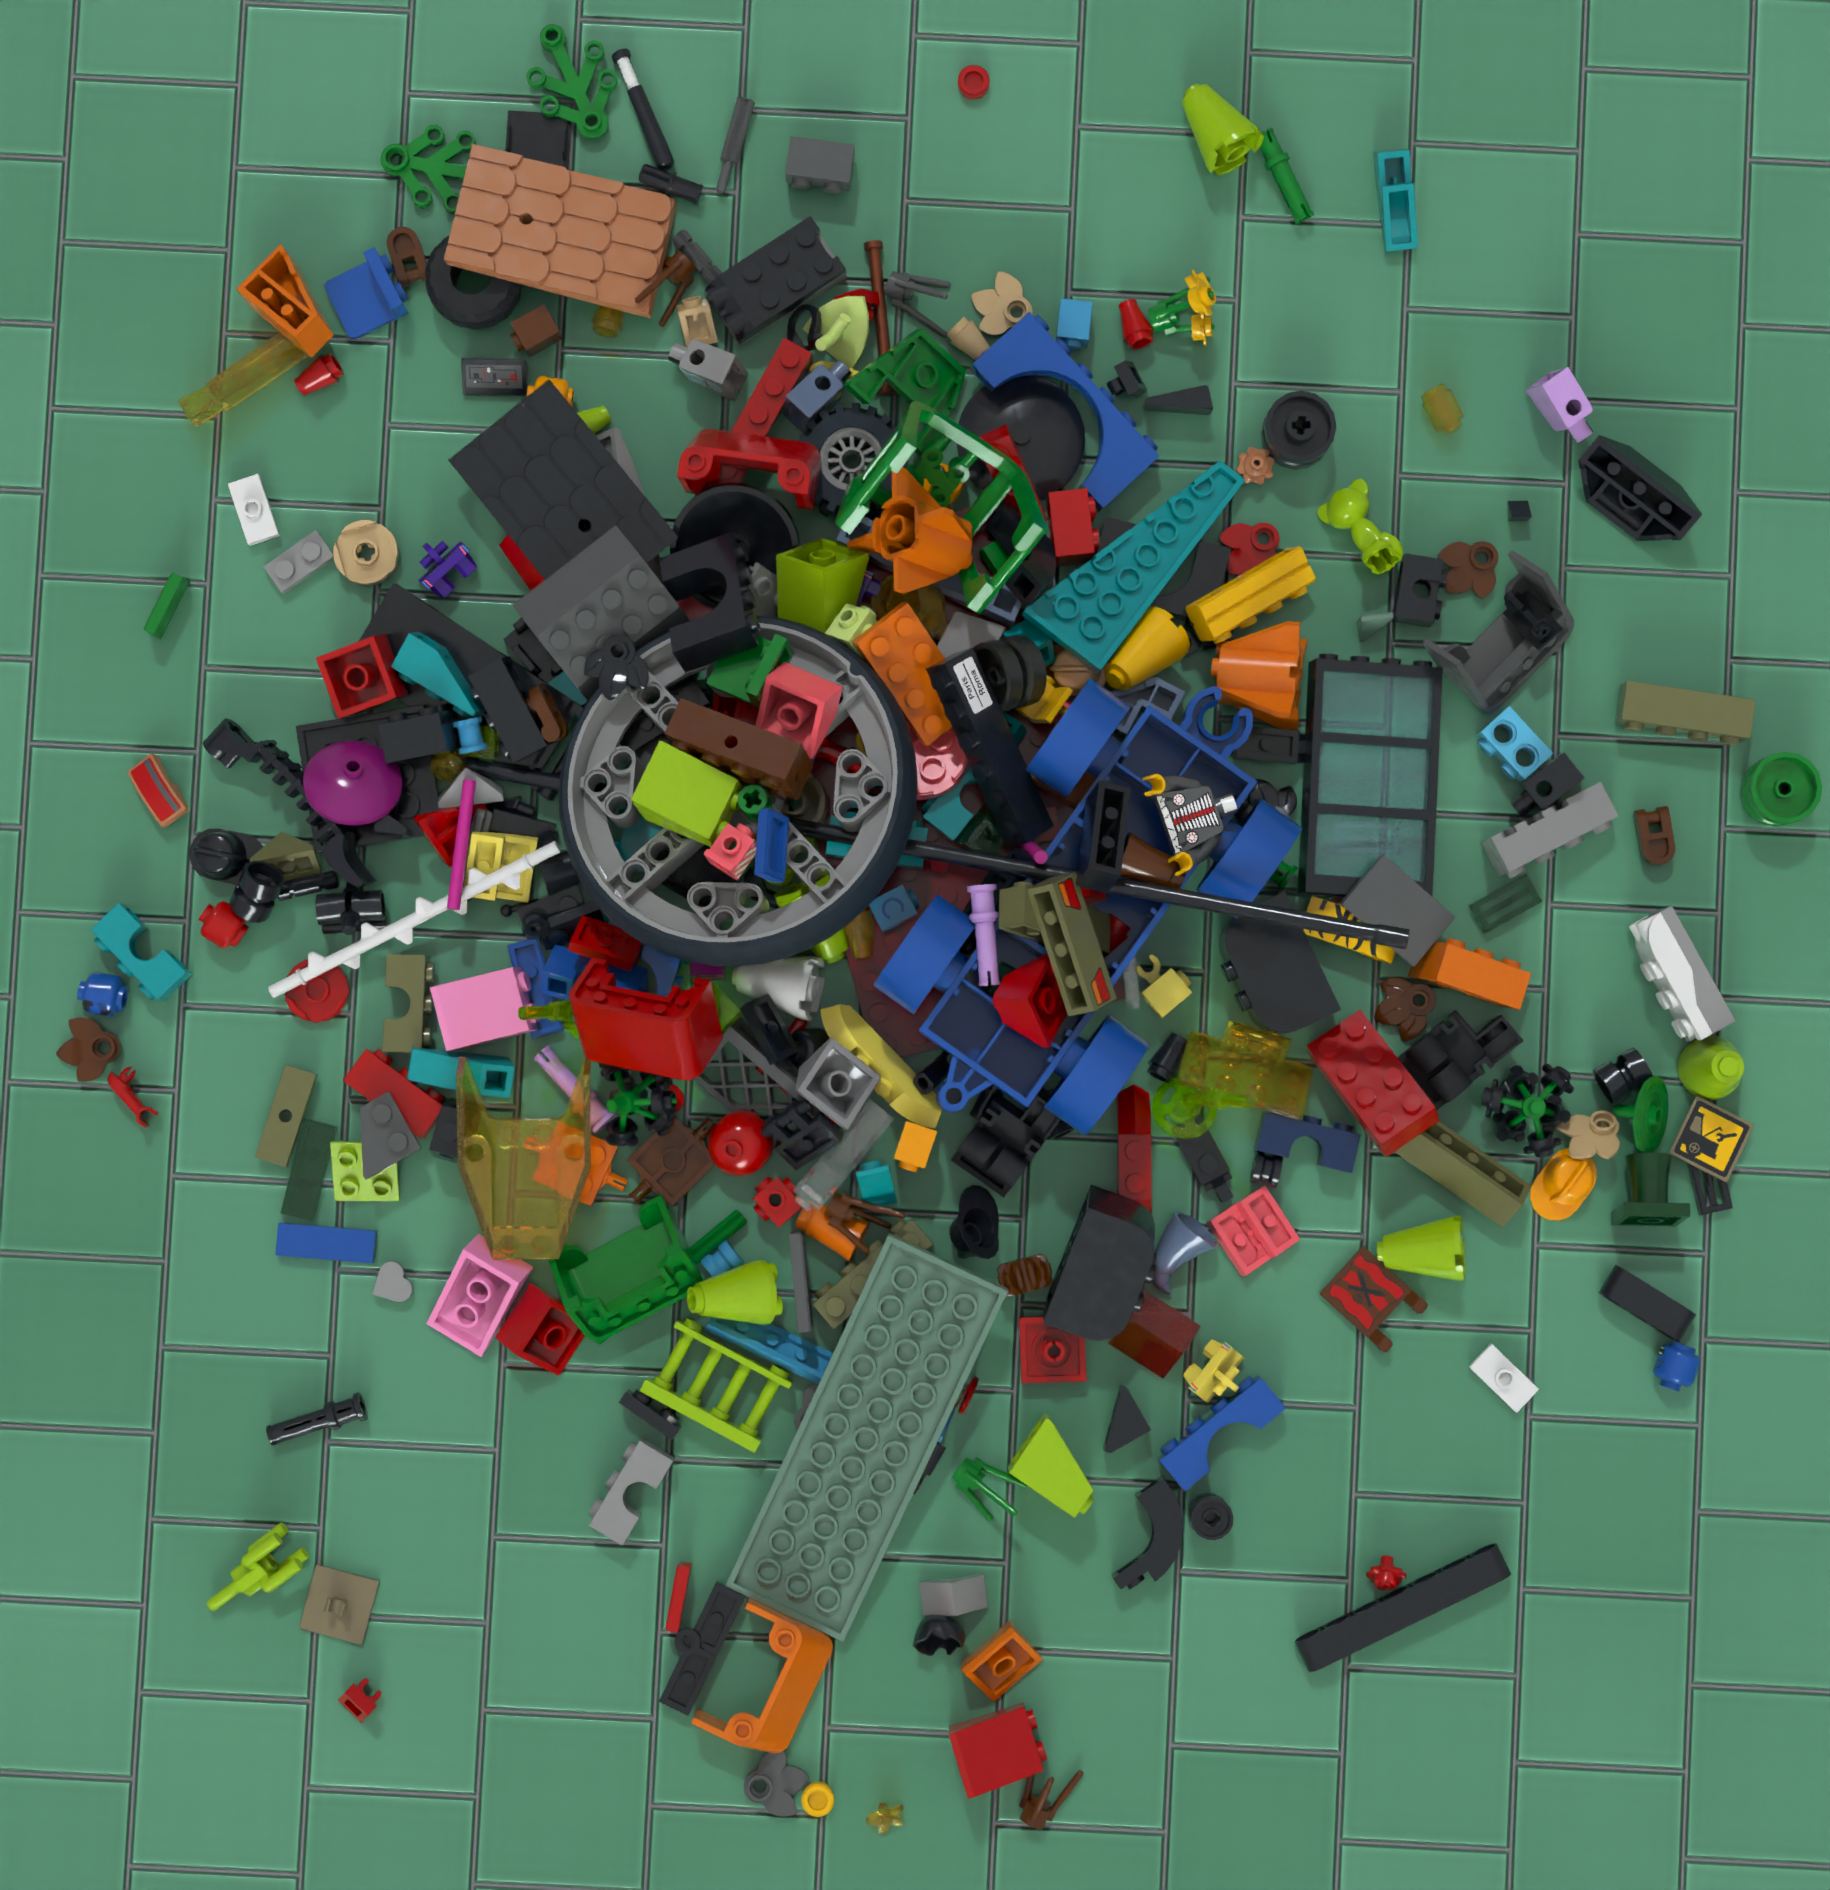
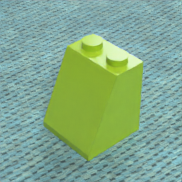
(818, 582)
(686, 795)
(1051, 1469)

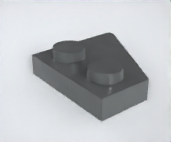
(384, 1135)

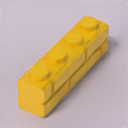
(1251, 594)

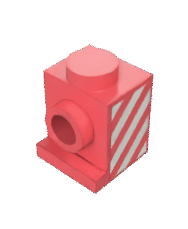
(732, 861)

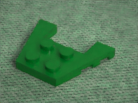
(917, 372)

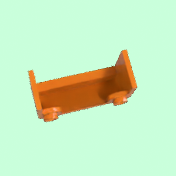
(806, 1656)

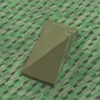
(290, 856)

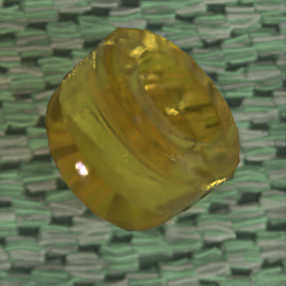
(447, 765)

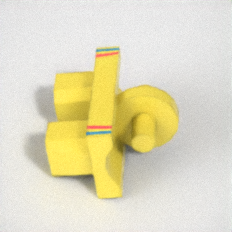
(1217, 1373)

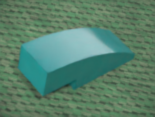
(1396, 199)

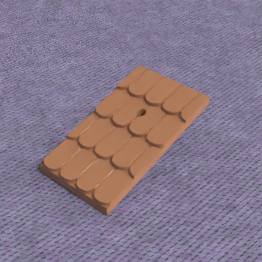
(560, 230)

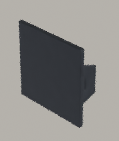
(538, 137)

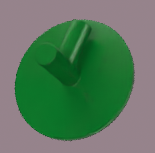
(1648, 1114)

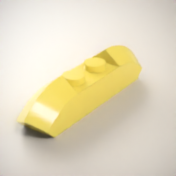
(896, 1078)

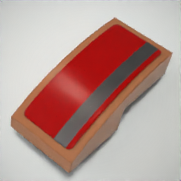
(157, 791)

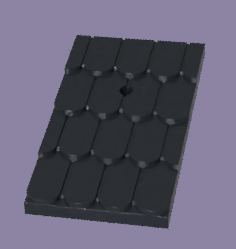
(547, 472)

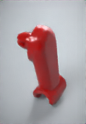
(124, 1090)

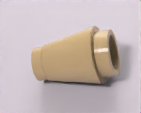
(968, 339)

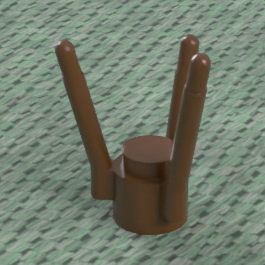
(676, 270)
(845, 1206)
(1037, 1809)

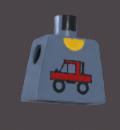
(807, 397)

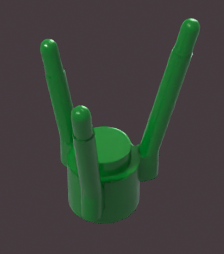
(970, 1476)

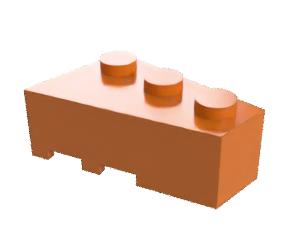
(286, 302)

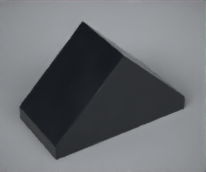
(1125, 1423)

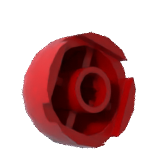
(738, 1144)

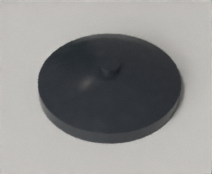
(1041, 423)
(747, 513)

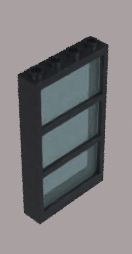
(1369, 771)

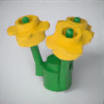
(1200, 299)

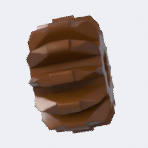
(1025, 1274)

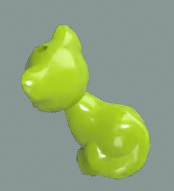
(1348, 510)

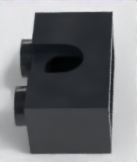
(1407, 606)

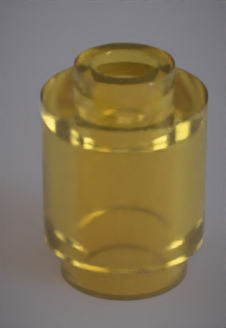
(1442, 409)

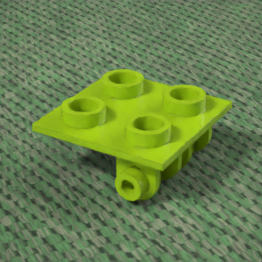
(349, 1179)

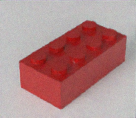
(1373, 1083)

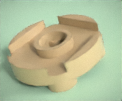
(350, 543)

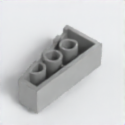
(1549, 830)

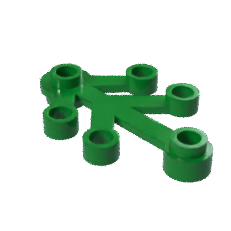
(575, 86)
(434, 166)

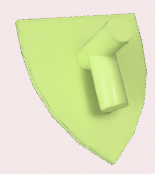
(843, 328)

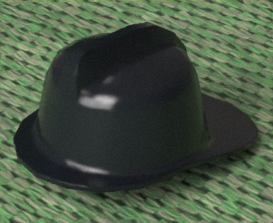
(222, 854)
(976, 1226)

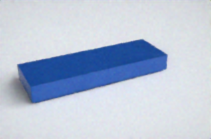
(531, 958)
(326, 1242)

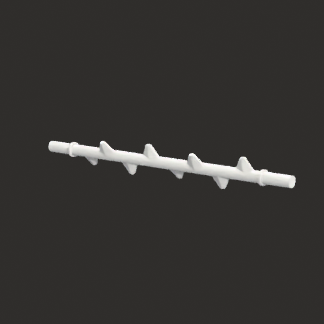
(403, 928)

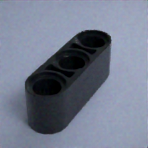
(1647, 1303)

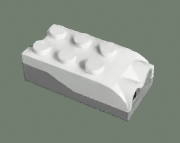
(1679, 976)

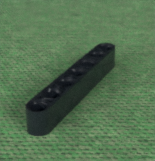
(1402, 1607)

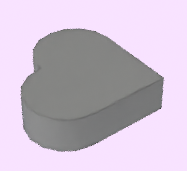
(392, 1283)

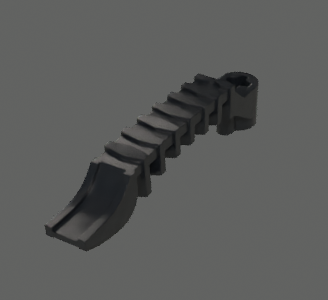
(231, 742)

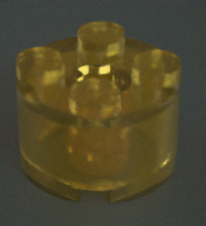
(926, 603)

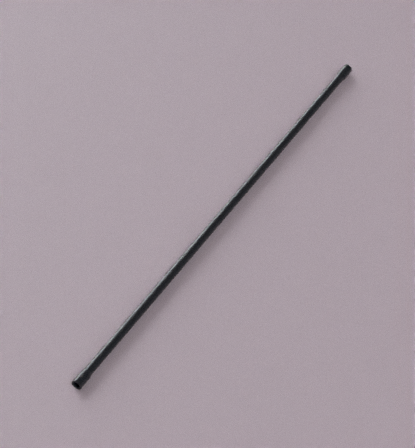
(1379, 934)

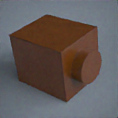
(535, 331)

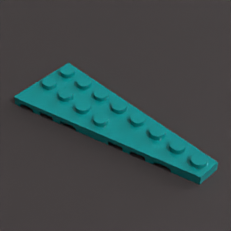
(1112, 591)

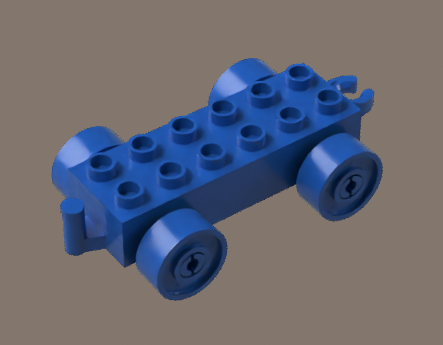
(965, 1017)

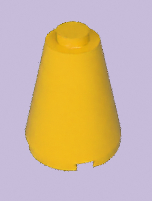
(1147, 650)

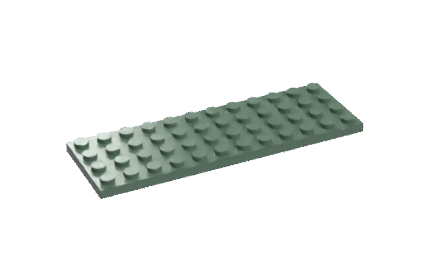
(866, 1437)

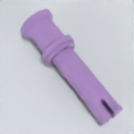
(984, 916)
(566, 1081)

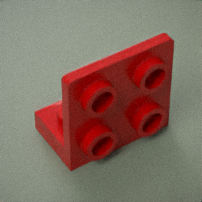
(605, 942)

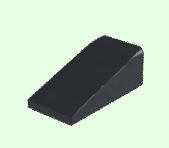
(1187, 401)

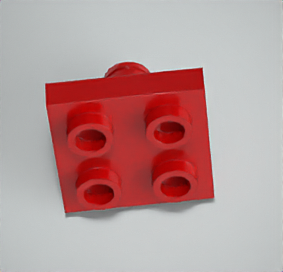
(1050, 1353)

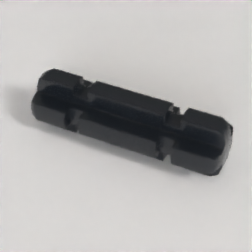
(309, 885)

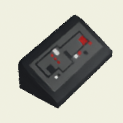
(494, 377)

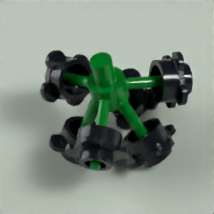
(630, 1097)
(1545, 1112)

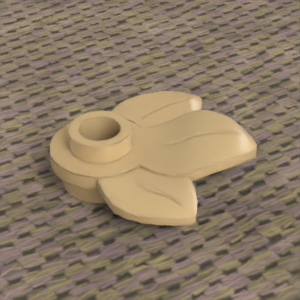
(998, 303)
(1592, 1135)

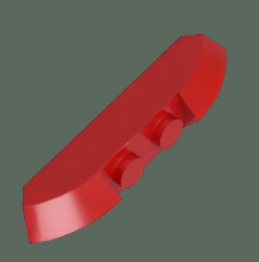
(1134, 1145)

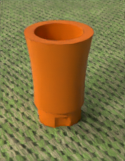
(816, 1226)

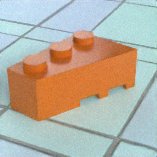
(1473, 973)

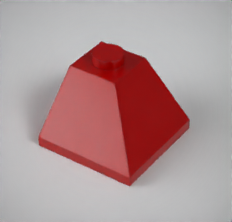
(1031, 1001)

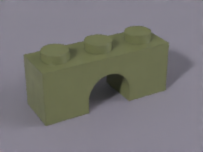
(412, 975)

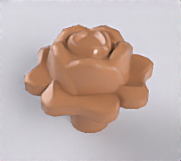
(1255, 465)

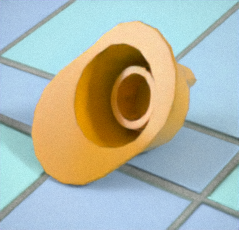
(1562, 1186)

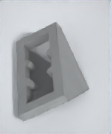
(485, 790)

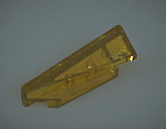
(241, 379)

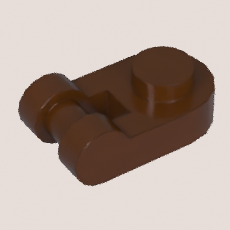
(402, 247)
(543, 704)
(1655, 847)

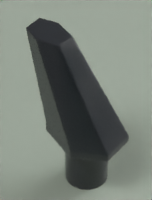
(514, 805)

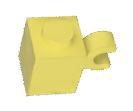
(1164, 990)

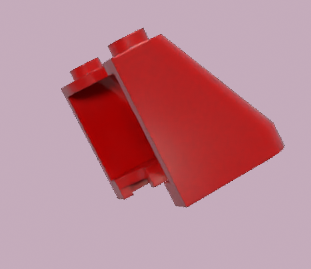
(793, 461)

